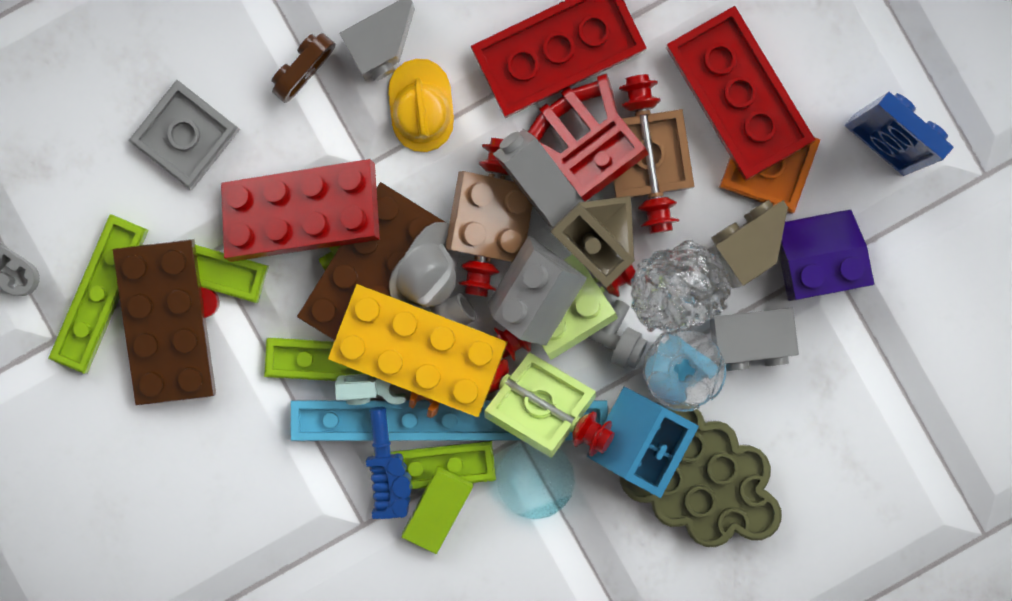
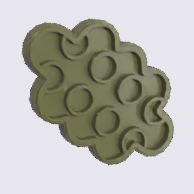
(716, 488)

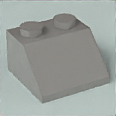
(535, 293)

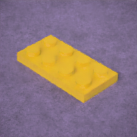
(417, 350)

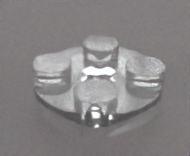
(696, 389)

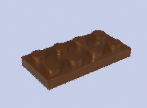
(366, 262)
(164, 322)

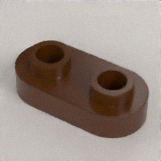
(292, 78)

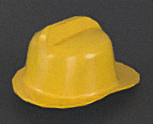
(421, 105)

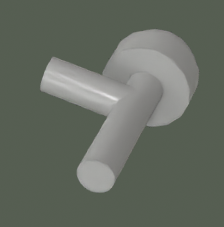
(628, 347)

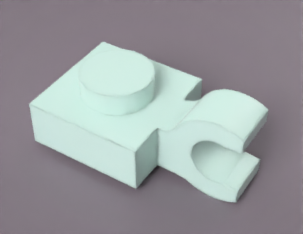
(361, 387)

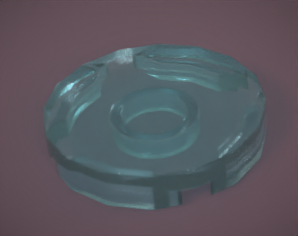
(547, 491)

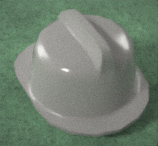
(427, 270)

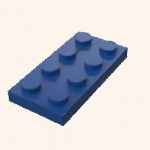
(899, 134)

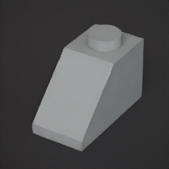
(379, 39)

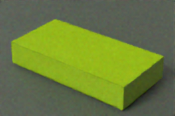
(237, 278)
(437, 510)

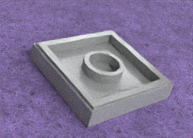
(184, 134)

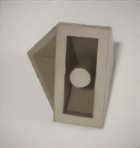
(599, 236)

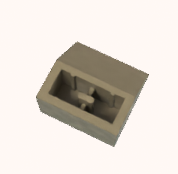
(752, 247)

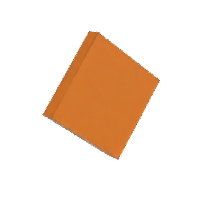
(775, 184)

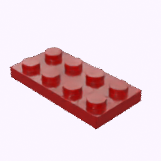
(556, 51)
(740, 93)
(300, 210)

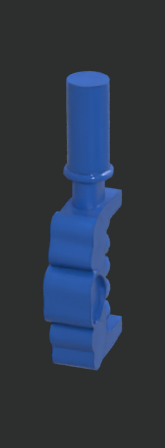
(390, 479)

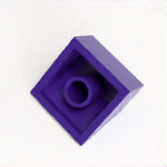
(824, 256)

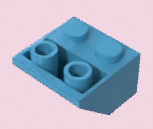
(646, 442)

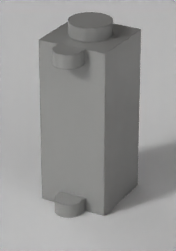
(537, 176)

